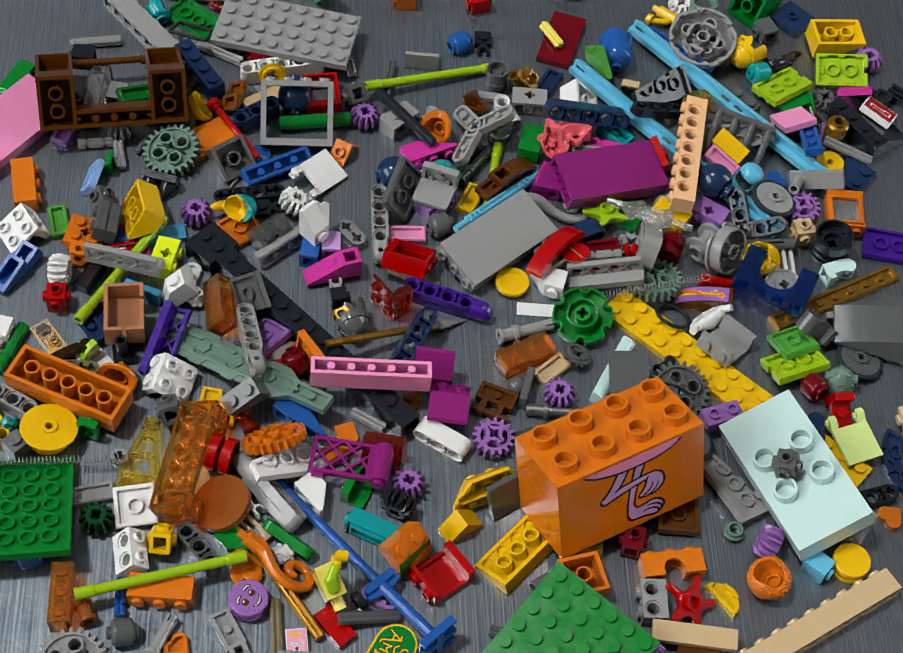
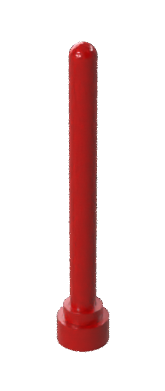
(215, 106)

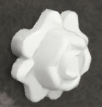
(198, 299)
(282, 553)

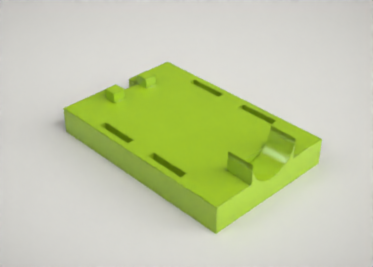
(840, 70)
(782, 87)
(794, 369)

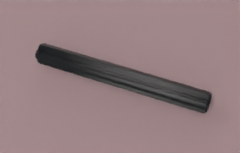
(405, 116)

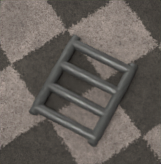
(720, 111)

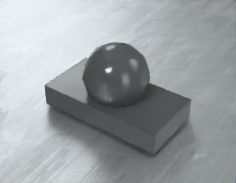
(522, 387)

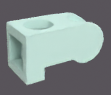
(836, 271)

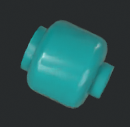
(159, 10)
(758, 72)

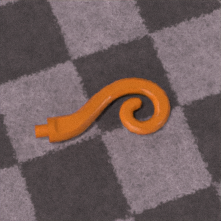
(261, 548)

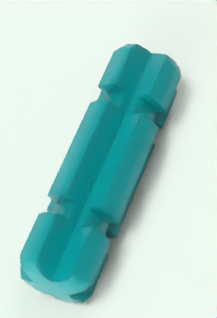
(10, 423)

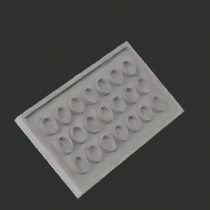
(287, 31)

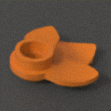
(248, 571)

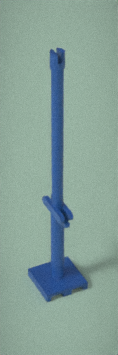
(381, 585)

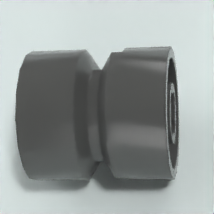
(496, 76)

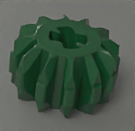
(89, 515)

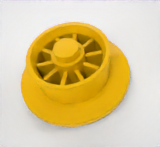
(48, 428)

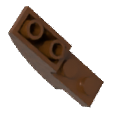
(504, 176)

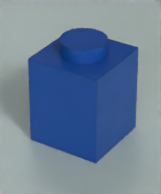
(309, 253)

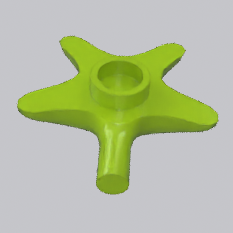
(605, 214)

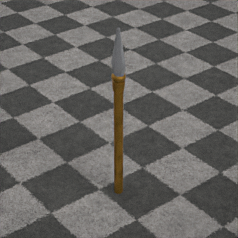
(439, 324)

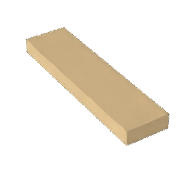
(695, 635)

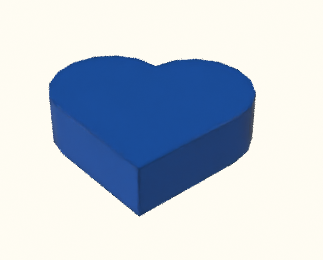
(776, 176)

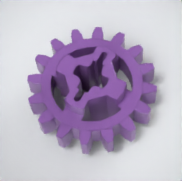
(805, 207)
(493, 438)

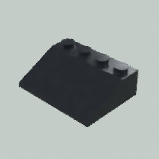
(863, 131)

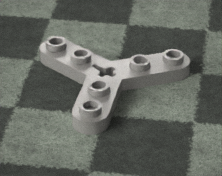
(484, 124)

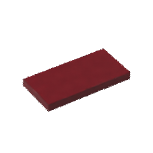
(569, 30)

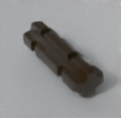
(72, 349)

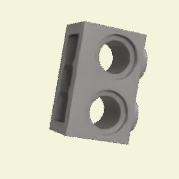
(656, 602)

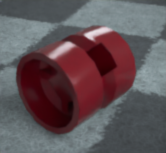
(671, 247)

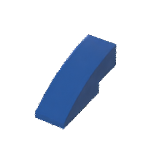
(18, 265)

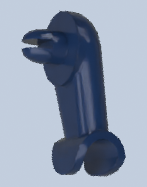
(818, 421)

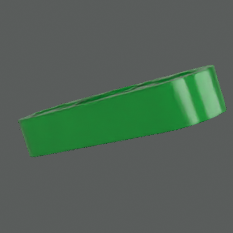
(288, 538)

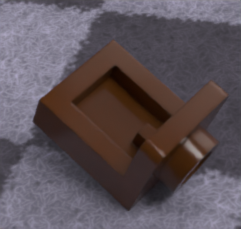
(475, 104)

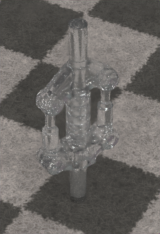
(654, 216)

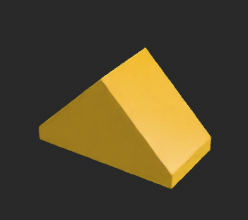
(459, 525)

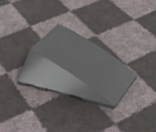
(872, 327)

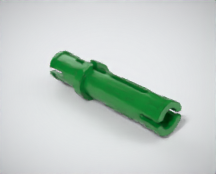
(8, 353)

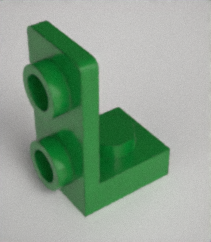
(89, 428)

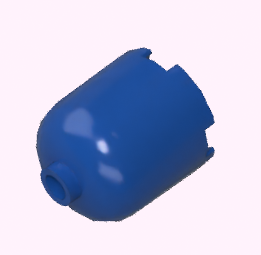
(617, 47)

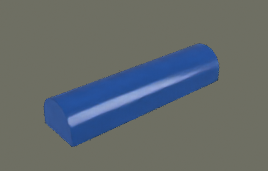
(274, 167)

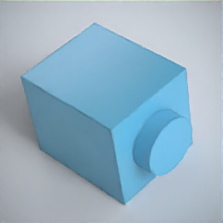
(818, 567)

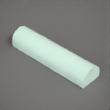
(602, 388)

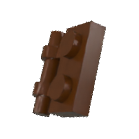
(497, 397)

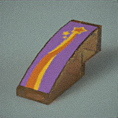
(703, 297)

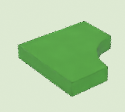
(598, 59)

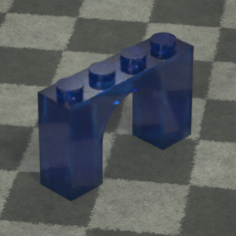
(788, 300)

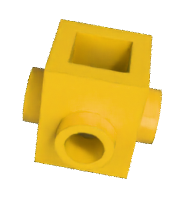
(161, 539)

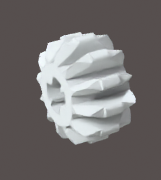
(293, 200)
(59, 268)

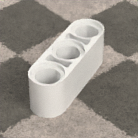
(442, 439)

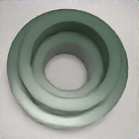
(734, 526)

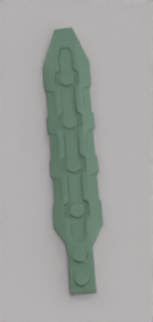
(228, 360)

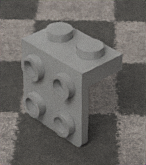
(436, 186)

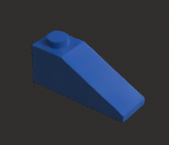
(289, 411)

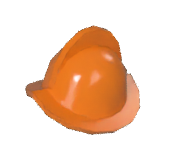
(438, 124)
(119, 373)

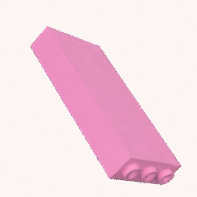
(18, 119)

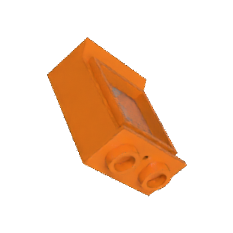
(846, 207)

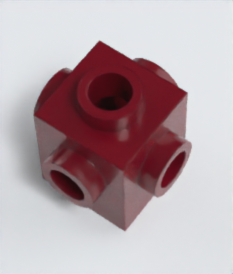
(633, 541)

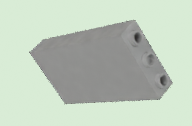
(495, 240)

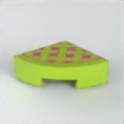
(91, 351)

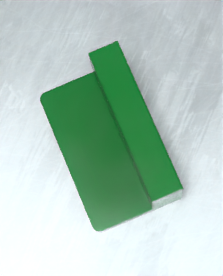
(356, 492)

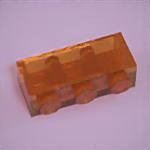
(219, 305)
(524, 353)
(61, 596)

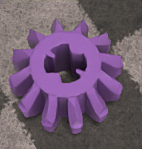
(874, 59)
(365, 116)
(196, 212)
(559, 393)
(409, 481)
(768, 541)

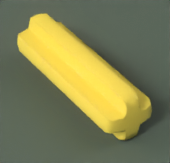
(551, 34)

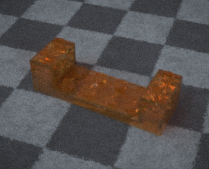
(174, 490)

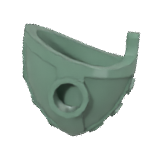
(841, 379)

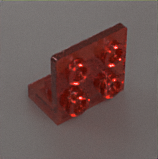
(392, 304)

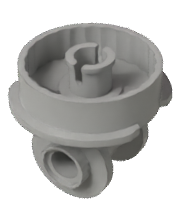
(718, 248)

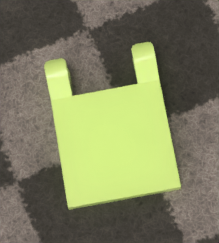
(856, 440)

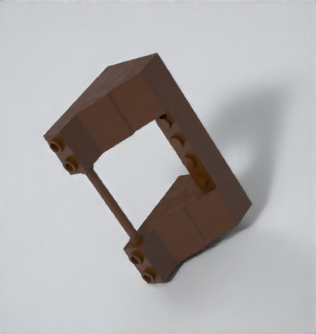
(57, 93)

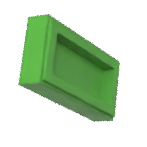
(58, 220)

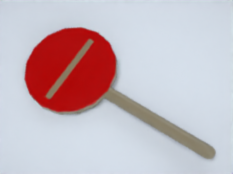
(574, 254)

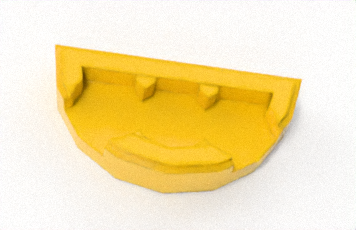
(724, 596)

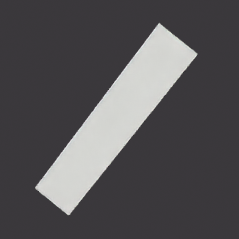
(534, 309)

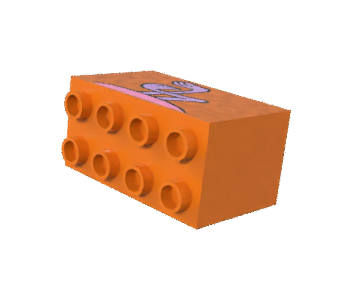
(610, 466)

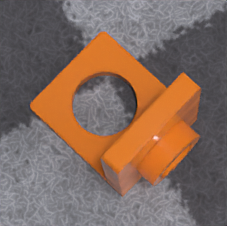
(341, 151)

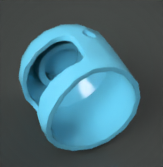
(751, 173)

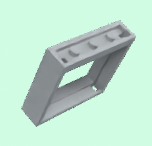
(296, 142)

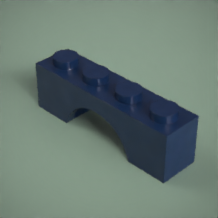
(208, 79)

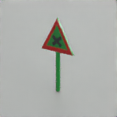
(813, 112)

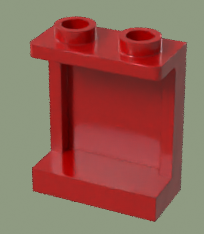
(442, 574)

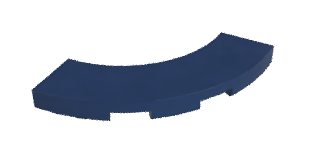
(892, 458)

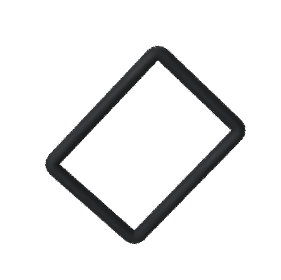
(171, 30)

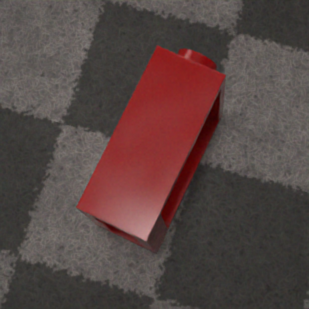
(321, 106)
(409, 258)

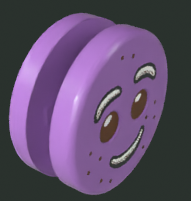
(248, 601)

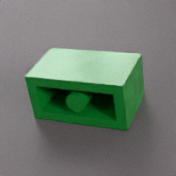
(529, 145)

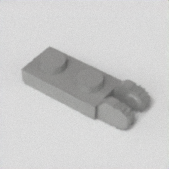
(228, 631)

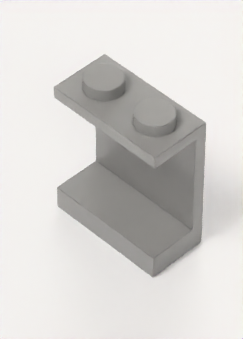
(727, 341)

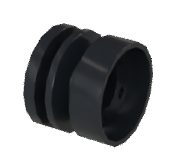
(831, 241)

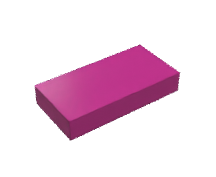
(858, 90)

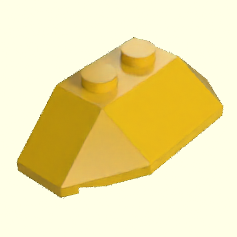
(473, 489)

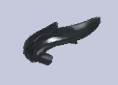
(780, 64)

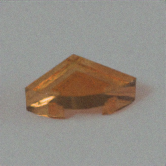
(414, 398)

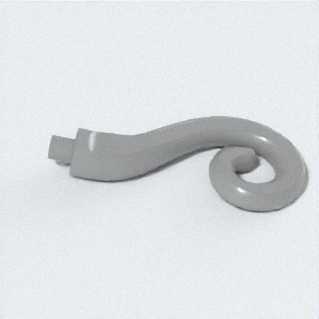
(556, 213)

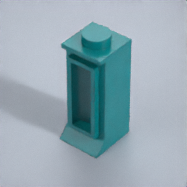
(368, 526)

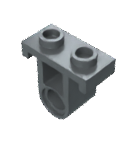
(816, 327)

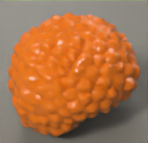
(769, 578)

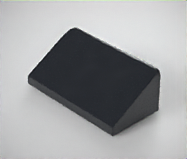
(89, 277)

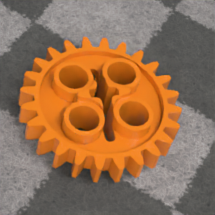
(274, 438)

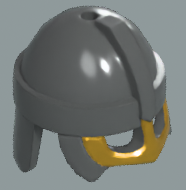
(354, 320)

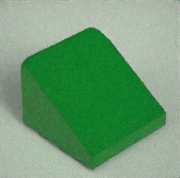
(109, 164)

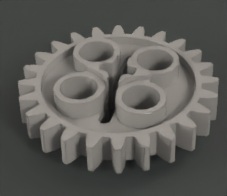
(66, 641)

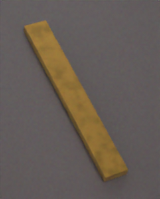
(839, 295)

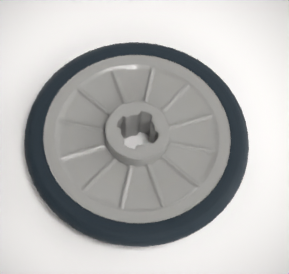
(773, 198)

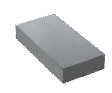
(89, 493)

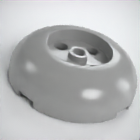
(706, 24)

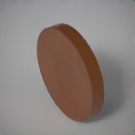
(225, 501)

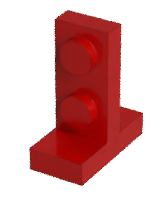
(840, 407)

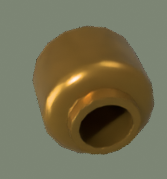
(836, 127)

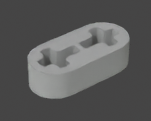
(354, 232)

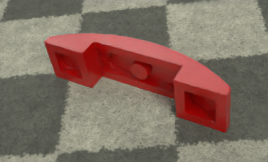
(551, 248)

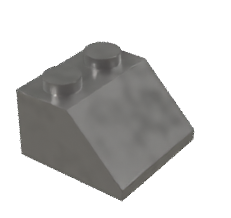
(230, 157)

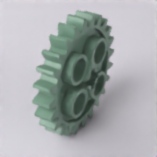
(172, 150)
(660, 272)

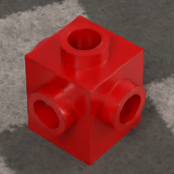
(56, 297)

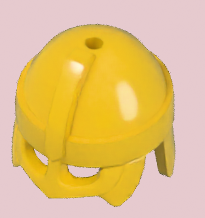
(745, 54)
(771, 260)

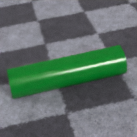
(313, 121)

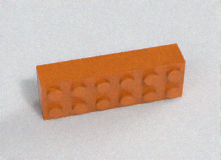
(69, 386)

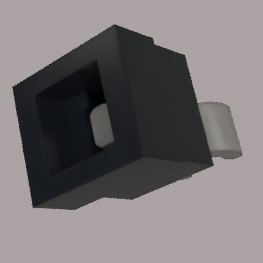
(338, 295)

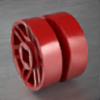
(221, 454)

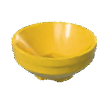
(197, 107)

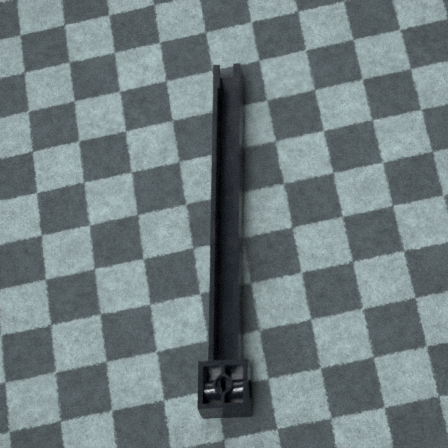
(220, 254)

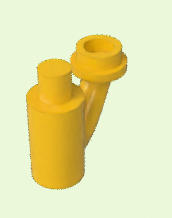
(665, 16)

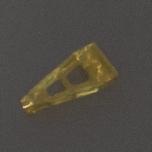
(128, 477)

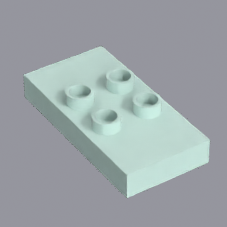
(823, 500)

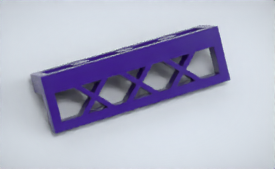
(160, 334)

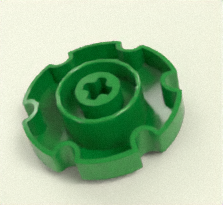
(577, 303)

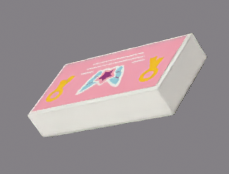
(296, 639)

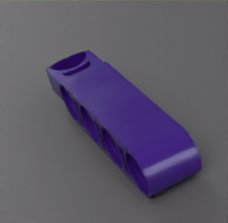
(434, 295)

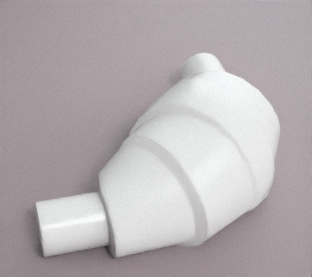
(709, 319)

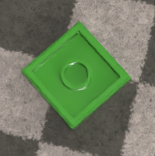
(792, 343)

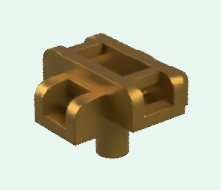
(524, 78)

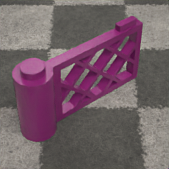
(377, 469)

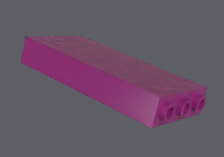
(609, 171)

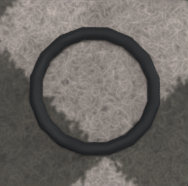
(669, 323)

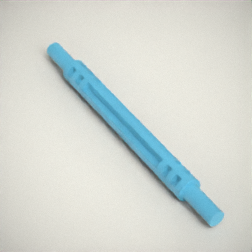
(524, 183)

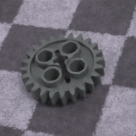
(685, 376)

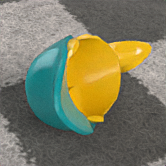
(237, 207)

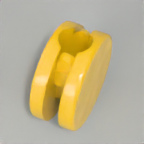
(851, 563)

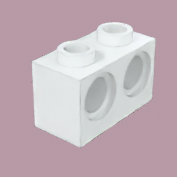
(130, 552)

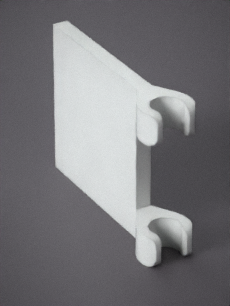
(321, 172)

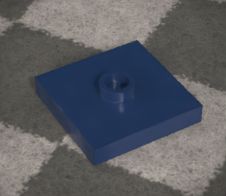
(791, 18)

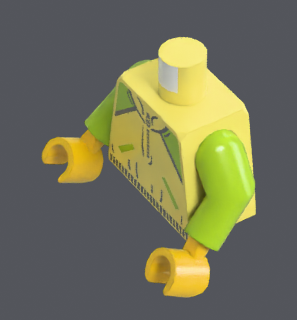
(329, 580)

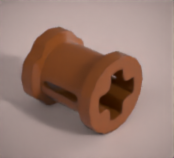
(85, 612)

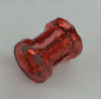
(246, 422)

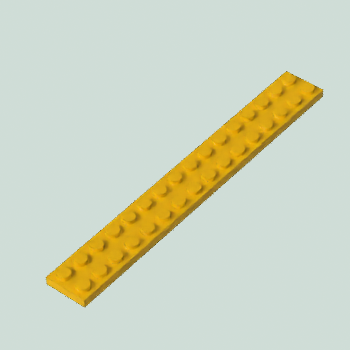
(726, 383)

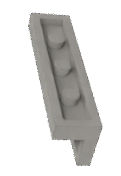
(123, 259)
(606, 276)

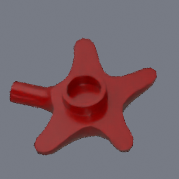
(689, 602)

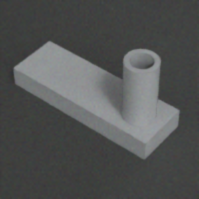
(816, 179)

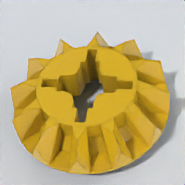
(278, 69)

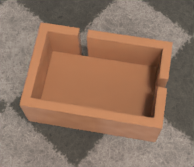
(124, 312)

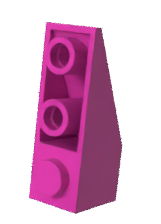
(419, 151)
(341, 264)

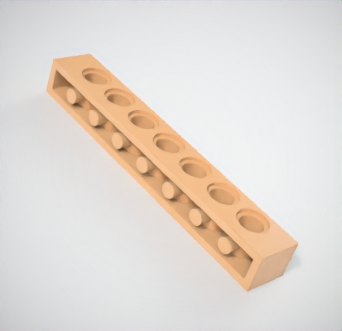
(688, 154)

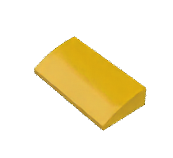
(514, 556)

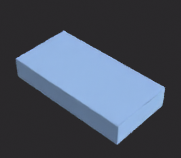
(92, 177)

